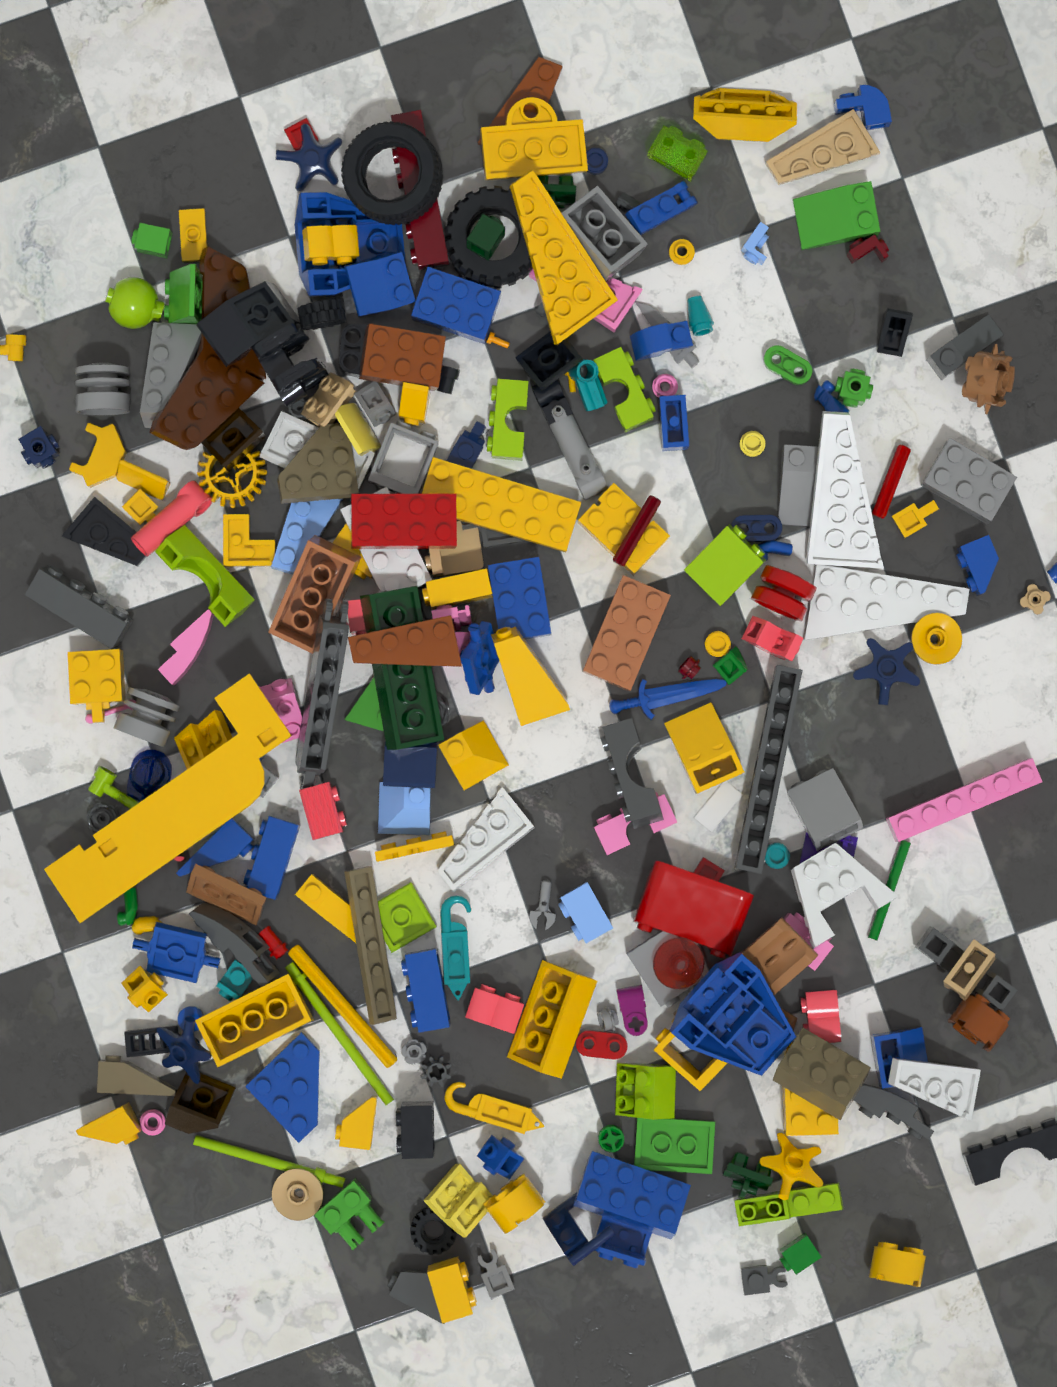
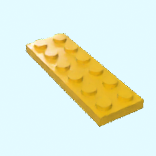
(505, 504)

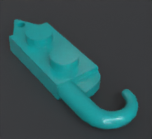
(455, 947)

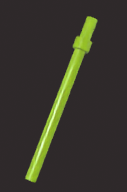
(266, 1160)

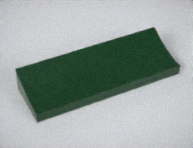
(403, 691)

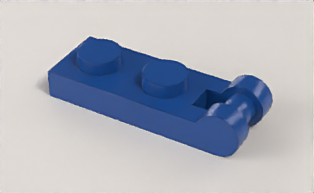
(661, 208)

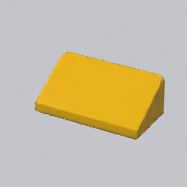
(142, 479)

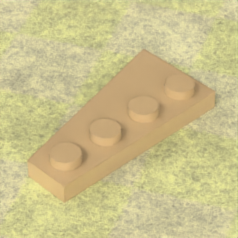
(827, 148)

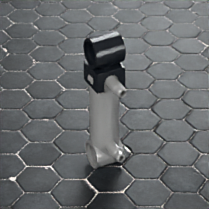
(570, 440)

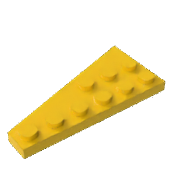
(564, 272)

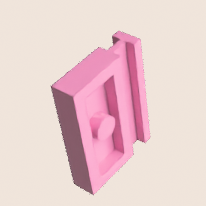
(459, 618)

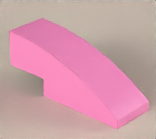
(188, 648)

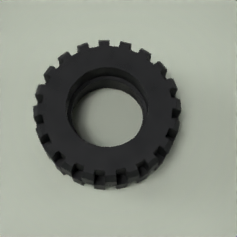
(458, 228)

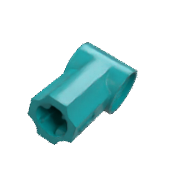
(589, 386)

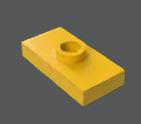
(192, 234)

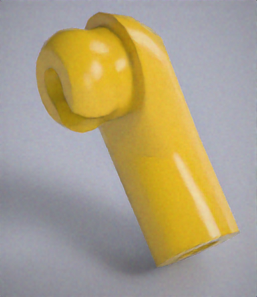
(144, 924)

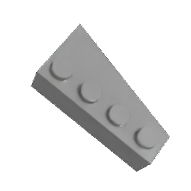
(169, 358)

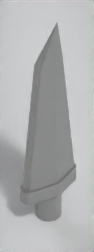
(656, 318)

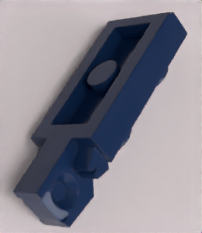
(468, 447)

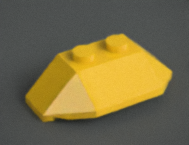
(744, 114)

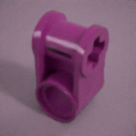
(632, 1005)

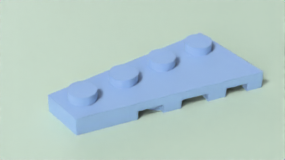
(301, 524)

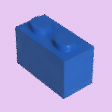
(673, 423)

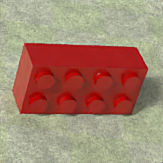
(403, 521)

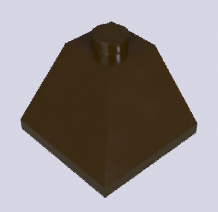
(199, 1105)

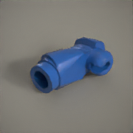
(824, 396)

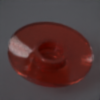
(669, 956)

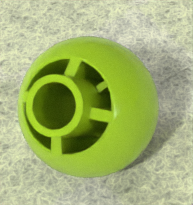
(134, 303)

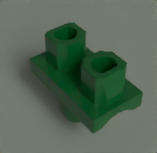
(561, 194)
(757, 1179)

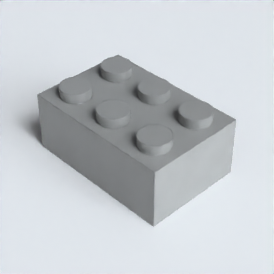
(604, 232)
(968, 481)

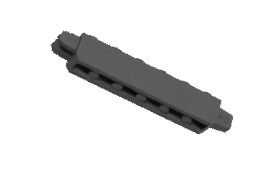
(322, 693)

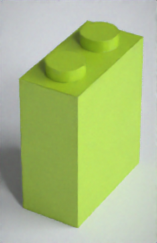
(725, 564)

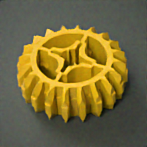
(220, 477)

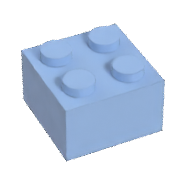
(585, 912)

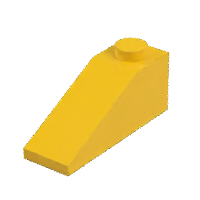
(327, 904)

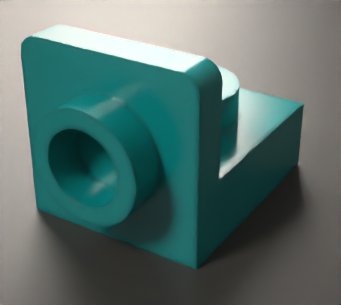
(234, 981)

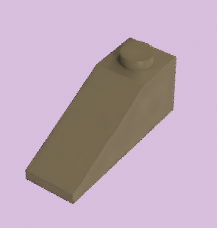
(126, 1078)

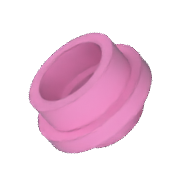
(664, 378)
(144, 1124)

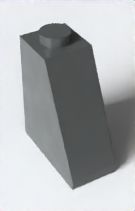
(414, 1290)

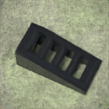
(129, 1041)

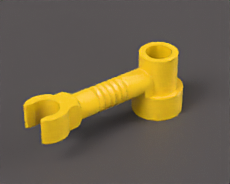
(13, 347)

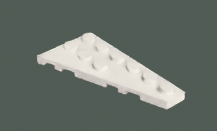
(868, 601)

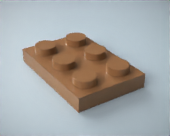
(226, 894)

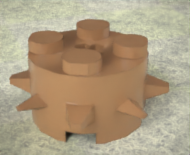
(988, 378)

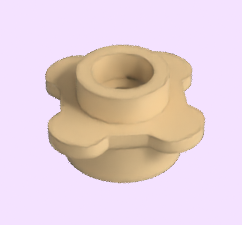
(1027, 600)

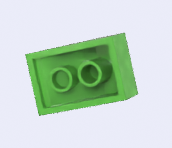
(836, 216)
(184, 295)

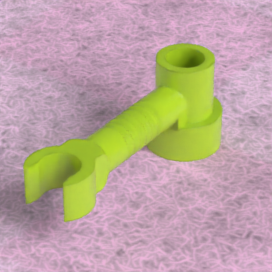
(103, 784)

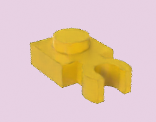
(140, 507)

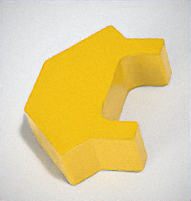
(104, 458)

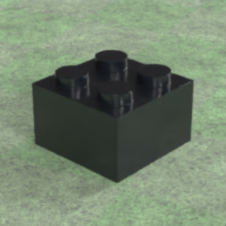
(417, 1130)

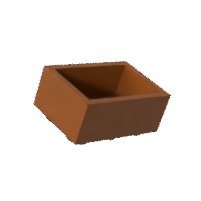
(401, 356)

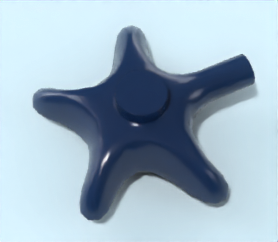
(311, 158)
(887, 668)
(184, 1049)

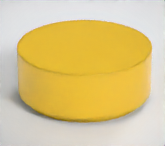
(717, 644)

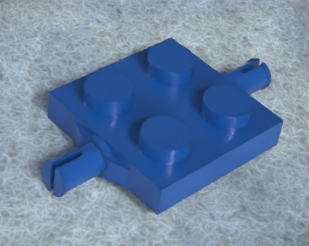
(479, 658)
(176, 952)

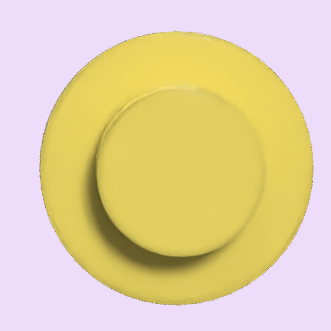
(752, 443)

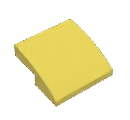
(357, 429)
(459, 1200)

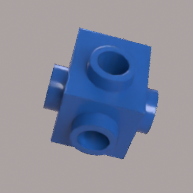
(495, 1154)

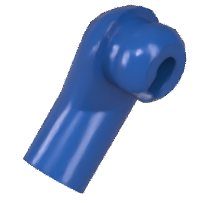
(776, 547)

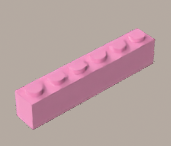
(963, 800)

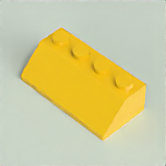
(552, 1019)
(254, 1020)

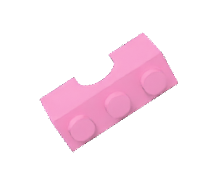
(613, 830)

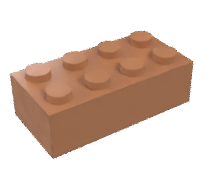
(319, 575)
(626, 633)

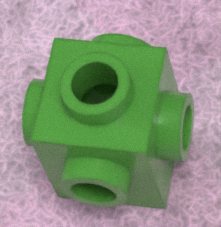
(847, 395)

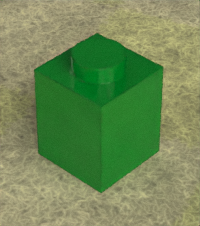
(799, 1254)

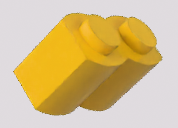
(330, 243)

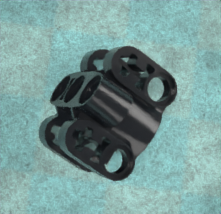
(289, 380)

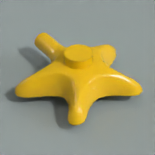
(792, 1165)

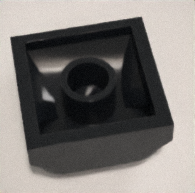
(547, 361)

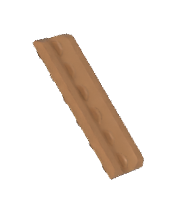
(779, 955)

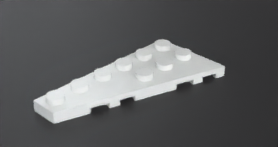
(841, 512)

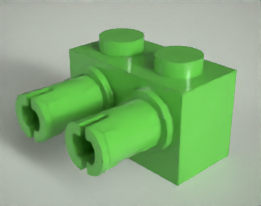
(349, 1202)

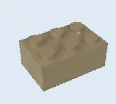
(821, 1073)

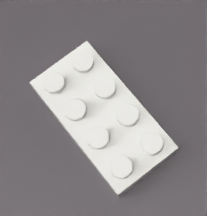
(292, 434)
(392, 567)

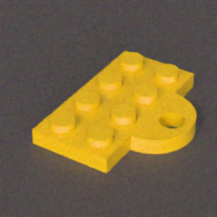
(533, 144)

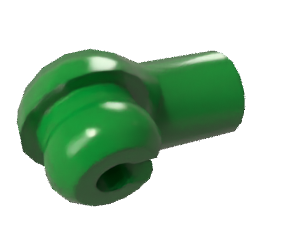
(131, 906)

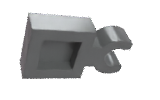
(757, 1279)

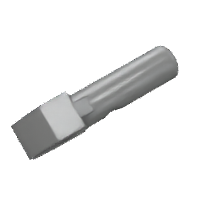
(543, 906)

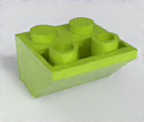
(645, 1091)

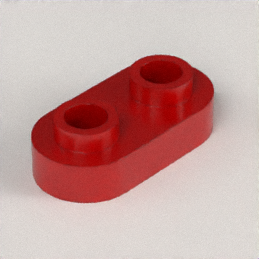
(601, 1045)

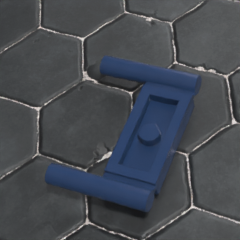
(569, 1234)

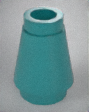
(699, 317)

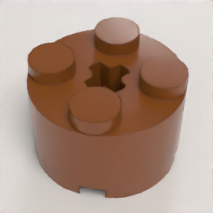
(979, 1021)

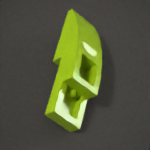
(801, 1202)

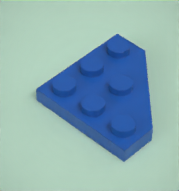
(291, 1087)

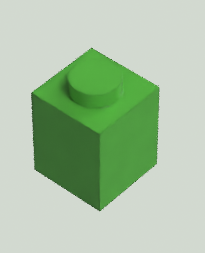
(152, 240)

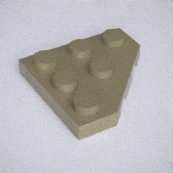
(320, 469)

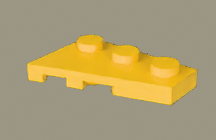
(414, 846)

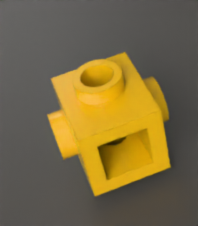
(147, 993)

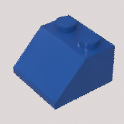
(380, 283)

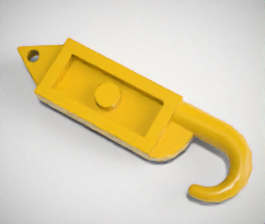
(494, 1111)

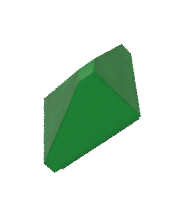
(731, 665)

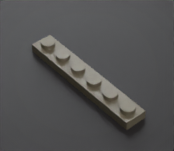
(370, 945)

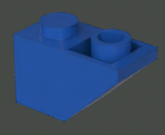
(979, 560)

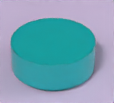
(777, 855)

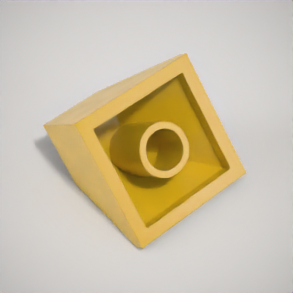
(473, 755)
(113, 1126)

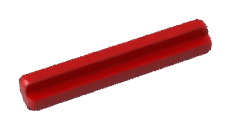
(891, 481)

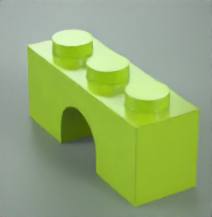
(617, 368)
(508, 397)

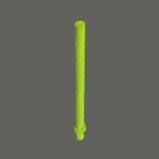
(299, 979)

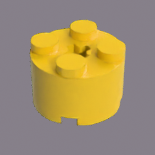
(514, 1203)
(896, 1265)

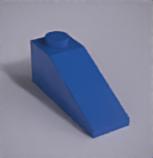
(223, 846)

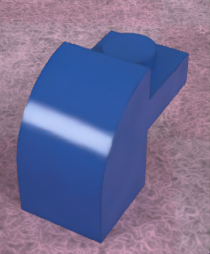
(871, 103)
(660, 339)

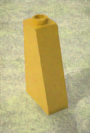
(529, 683)

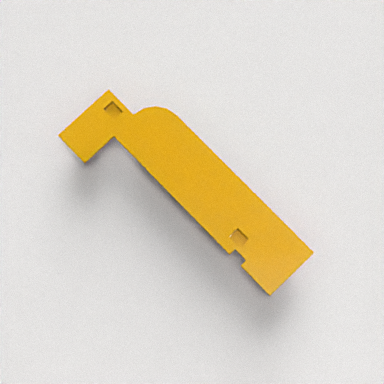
(178, 811)

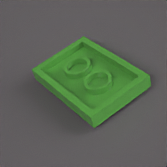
(675, 1145)

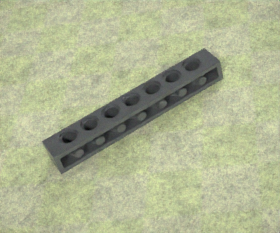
(768, 769)

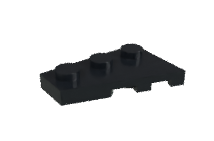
(105, 532)

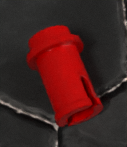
(276, 946)

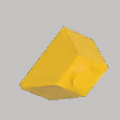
(414, 403)
(358, 1126)

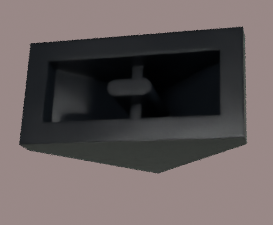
(894, 332)

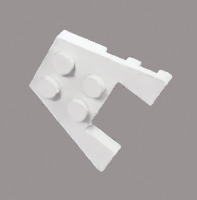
(827, 880)

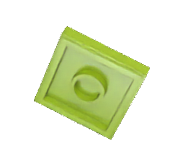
(403, 917)

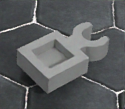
(496, 1278)

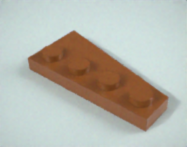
(537, 83)
(417, 643)

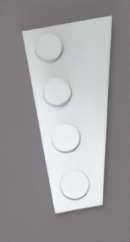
(490, 836)

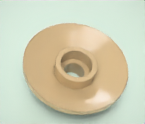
(289, 1203)

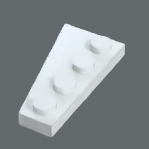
(940, 1084)

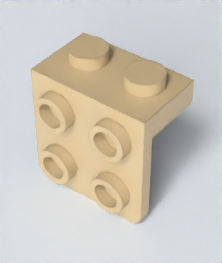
(326, 401)
(464, 558)

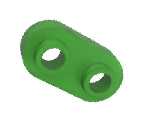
(788, 363)

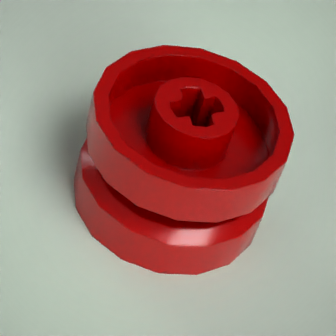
(785, 589)

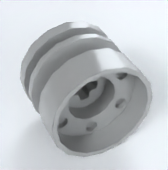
(102, 389)
(146, 716)

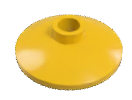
(948, 637)

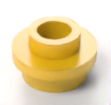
(681, 260)

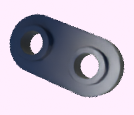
(756, 527)

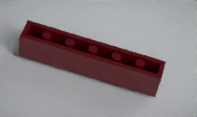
(427, 230)

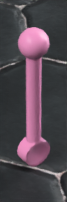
(88, 718)

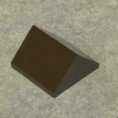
(233, 439)

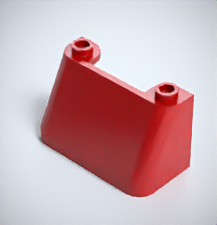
(693, 908)

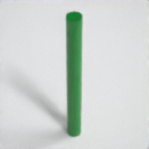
(891, 884)

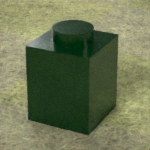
(486, 236)

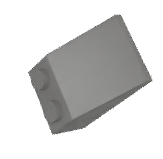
(797, 484)

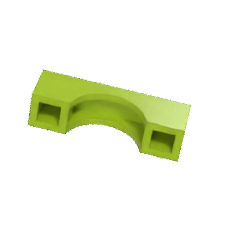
(185, 552)

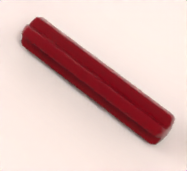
(636, 530)

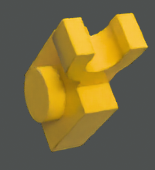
(912, 519)

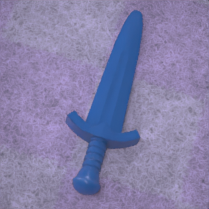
(666, 695)

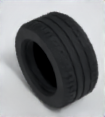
(372, 142)

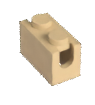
(969, 969)

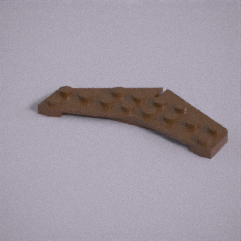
(210, 388)

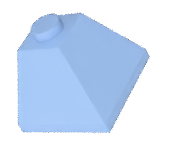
(404, 810)

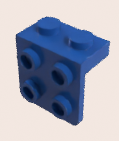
(628, 1243)

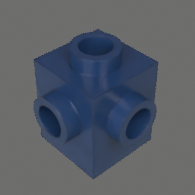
(33, 441)

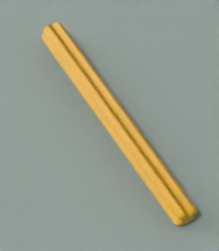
(342, 1006)

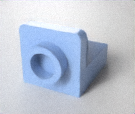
(757, 239)

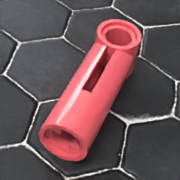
(189, 503)

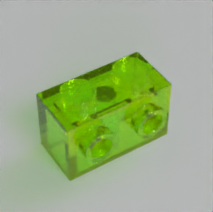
(678, 152)

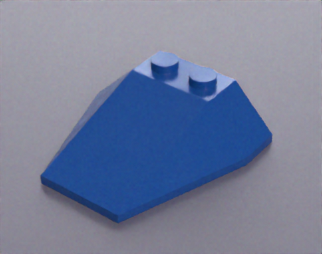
(332, 210)
(734, 1017)

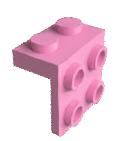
(283, 700)

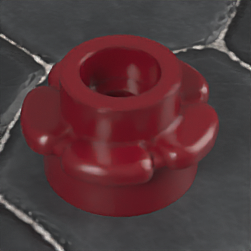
(689, 667)

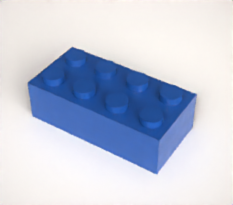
(631, 1195)

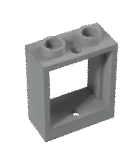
(404, 430)

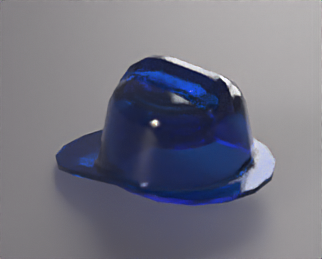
(148, 774)

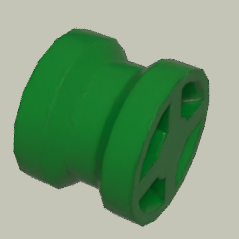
(612, 1142)

